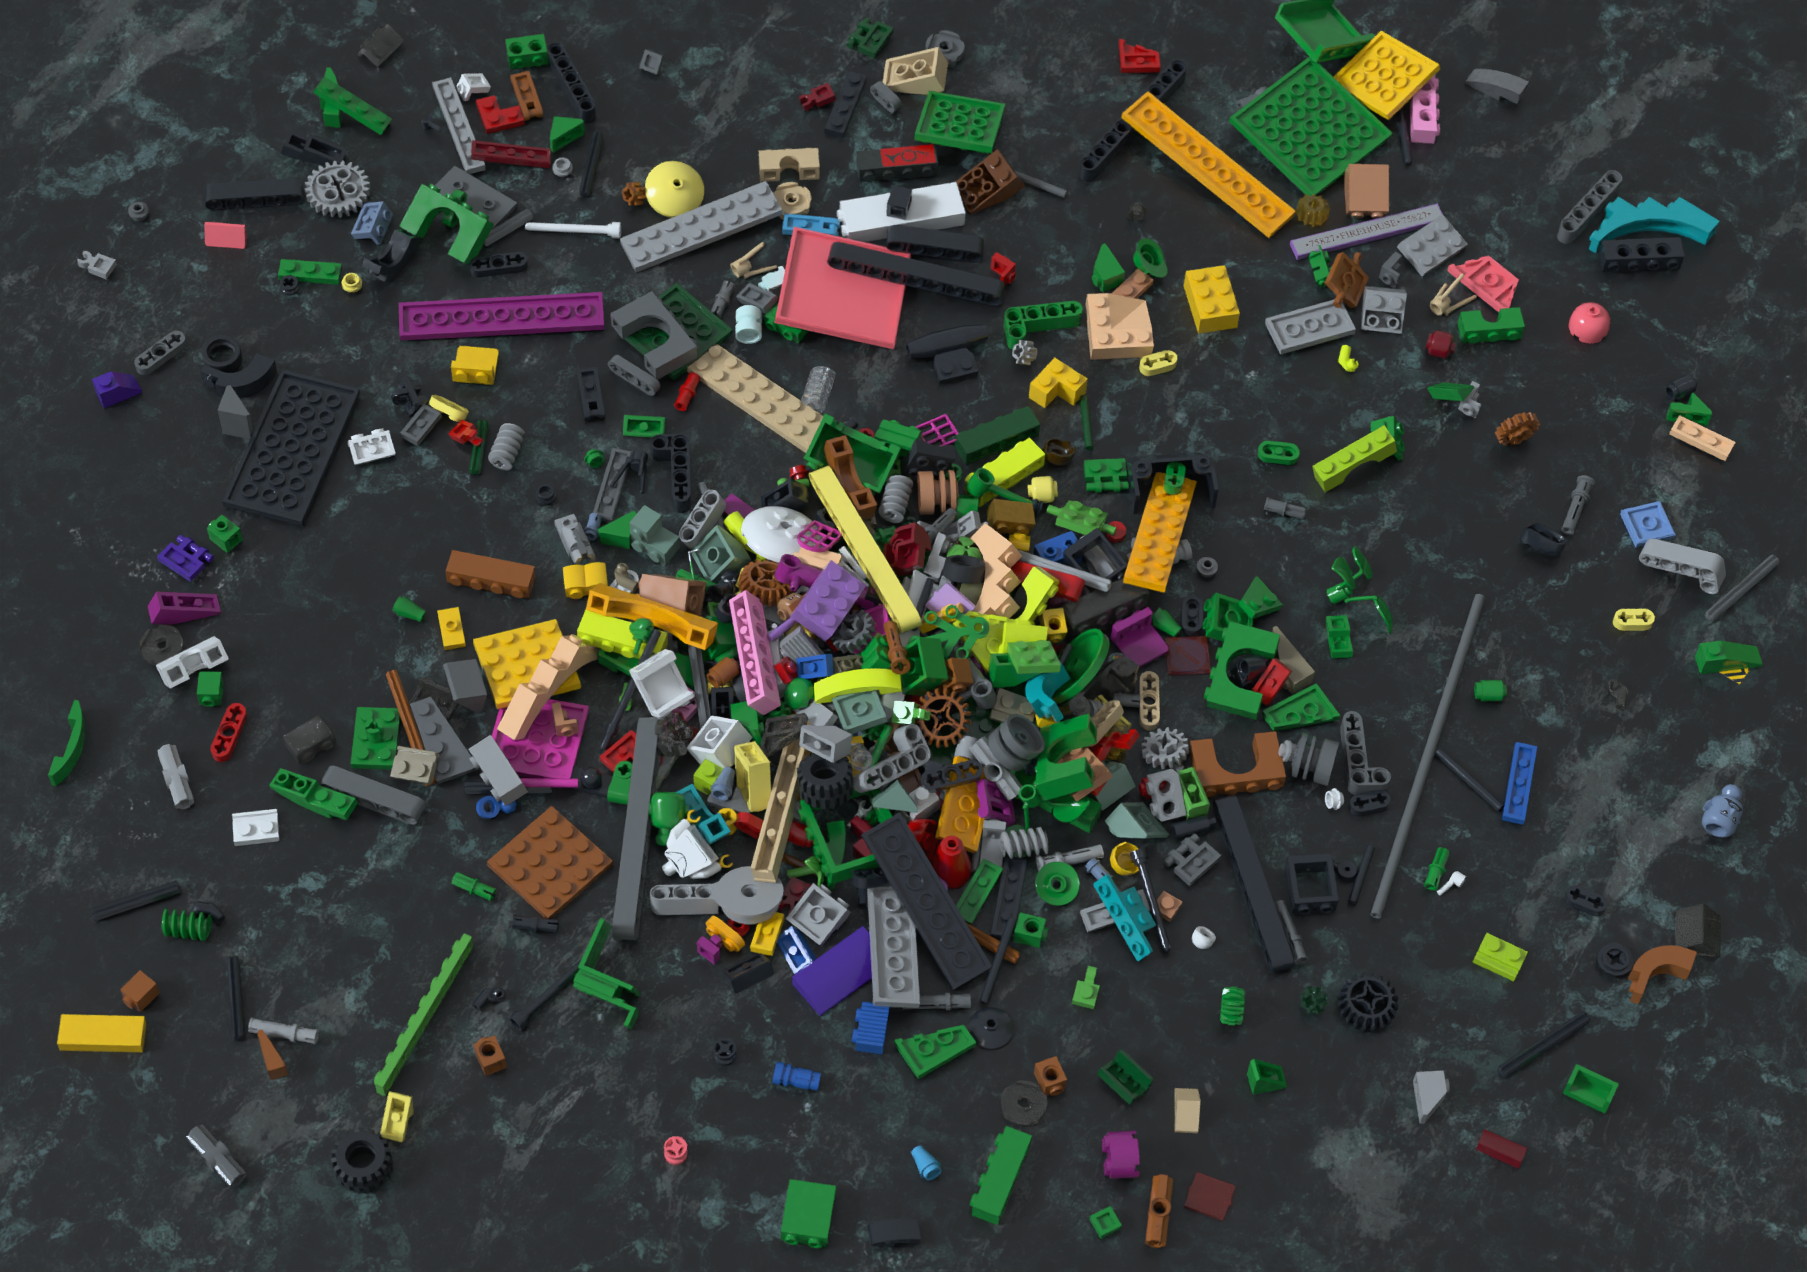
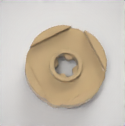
(792, 190)

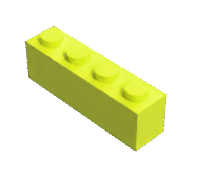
(1012, 467)
(613, 635)

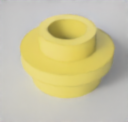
(349, 279)

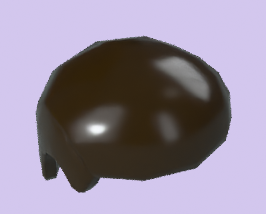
(1058, 451)

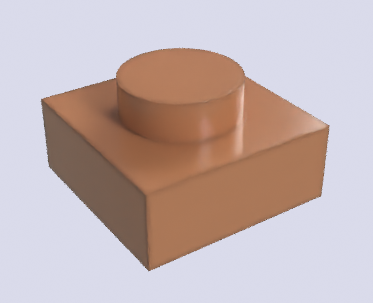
(1168, 905)

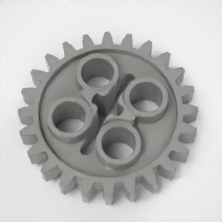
(325, 196)

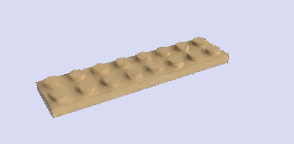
(758, 396)

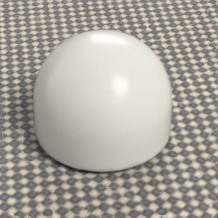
(1202, 941)

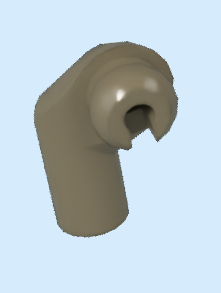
(622, 577)

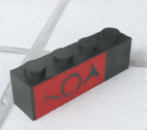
(897, 163)

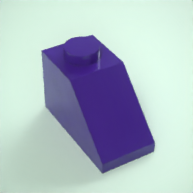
(115, 387)

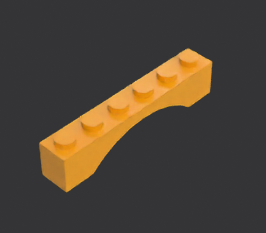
(684, 625)

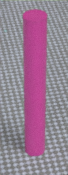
(546, 782)

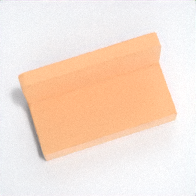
(817, 559)

